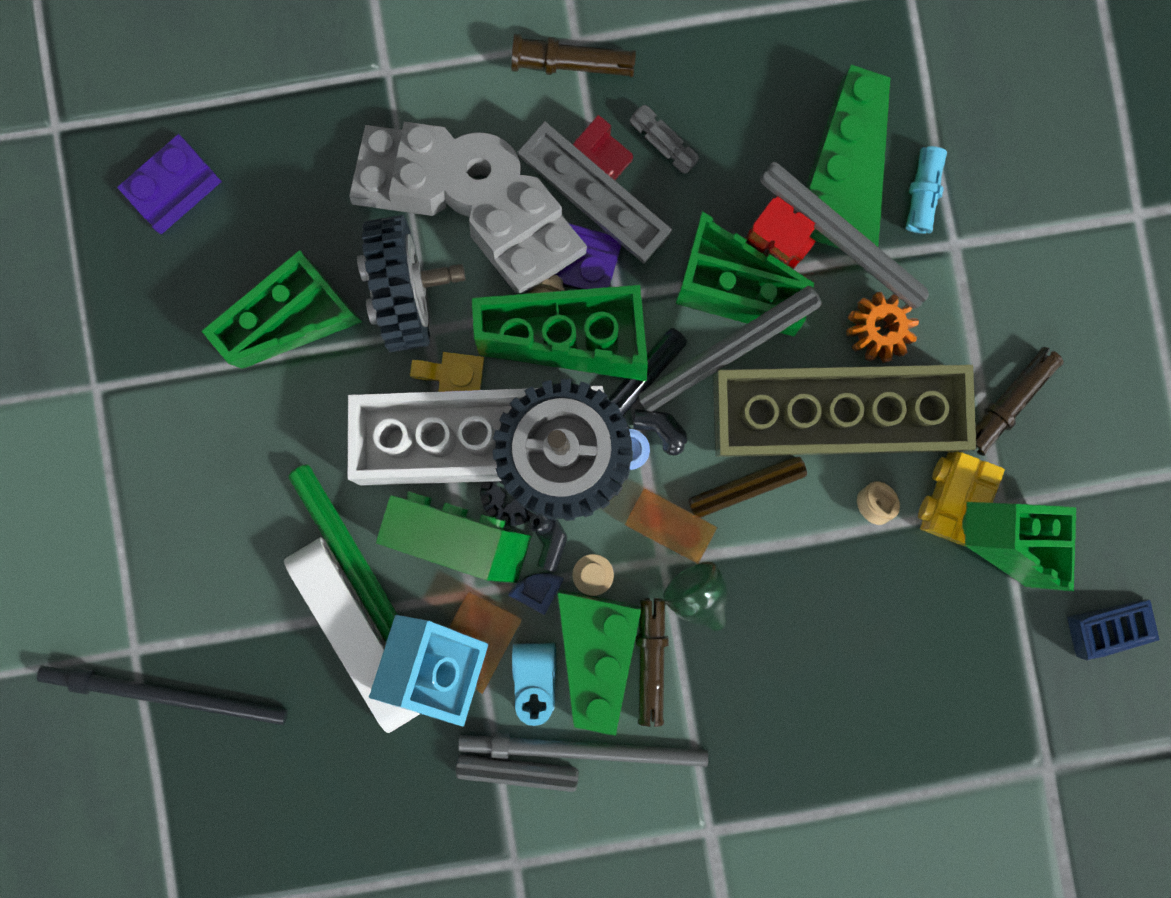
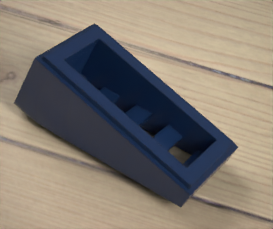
(1083, 636)

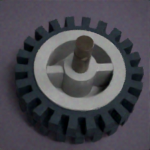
(399, 283)
(563, 450)

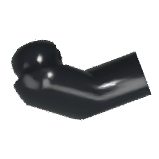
(665, 426)
(553, 540)

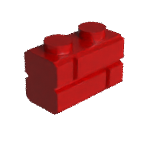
(782, 233)

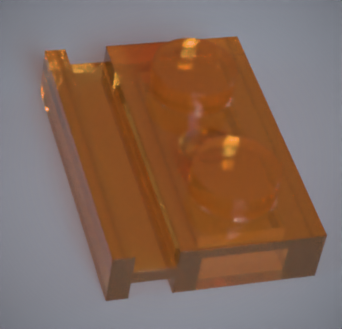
(488, 624)

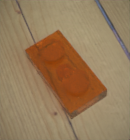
(670, 526)

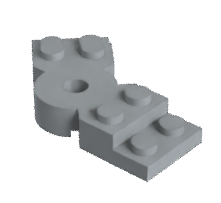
(509, 212)

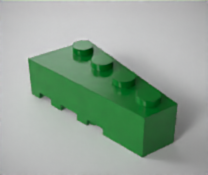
(852, 153)
(566, 329)

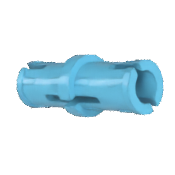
(926, 189)

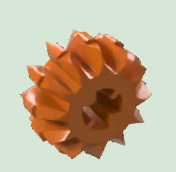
(896, 320)

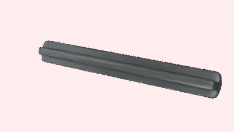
(844, 235)
(730, 348)

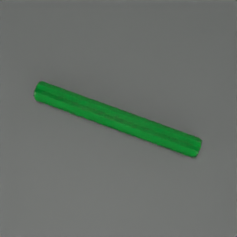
(344, 548)

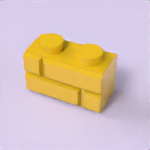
(959, 481)

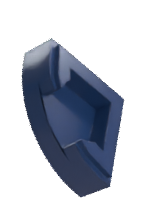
(537, 590)

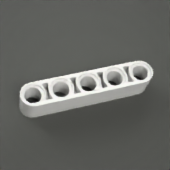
(344, 623)

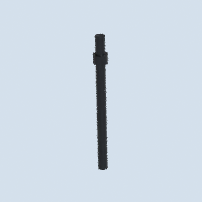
(84, 680)

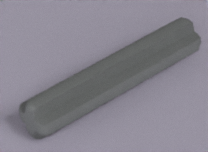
(517, 773)

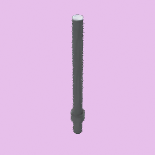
(501, 746)

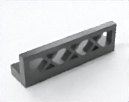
(594, 192)

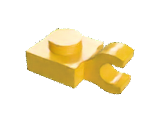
(455, 373)

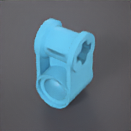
(534, 673)

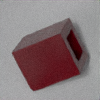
(603, 148)

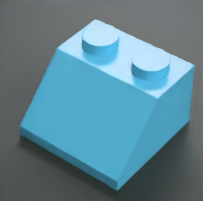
(428, 670)

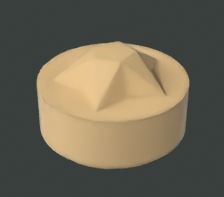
(878, 503)

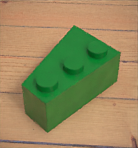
(735, 279)
(280, 315)
(453, 538)
(1025, 541)
(598, 656)

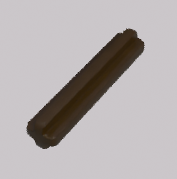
(748, 487)

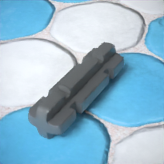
(664, 139)

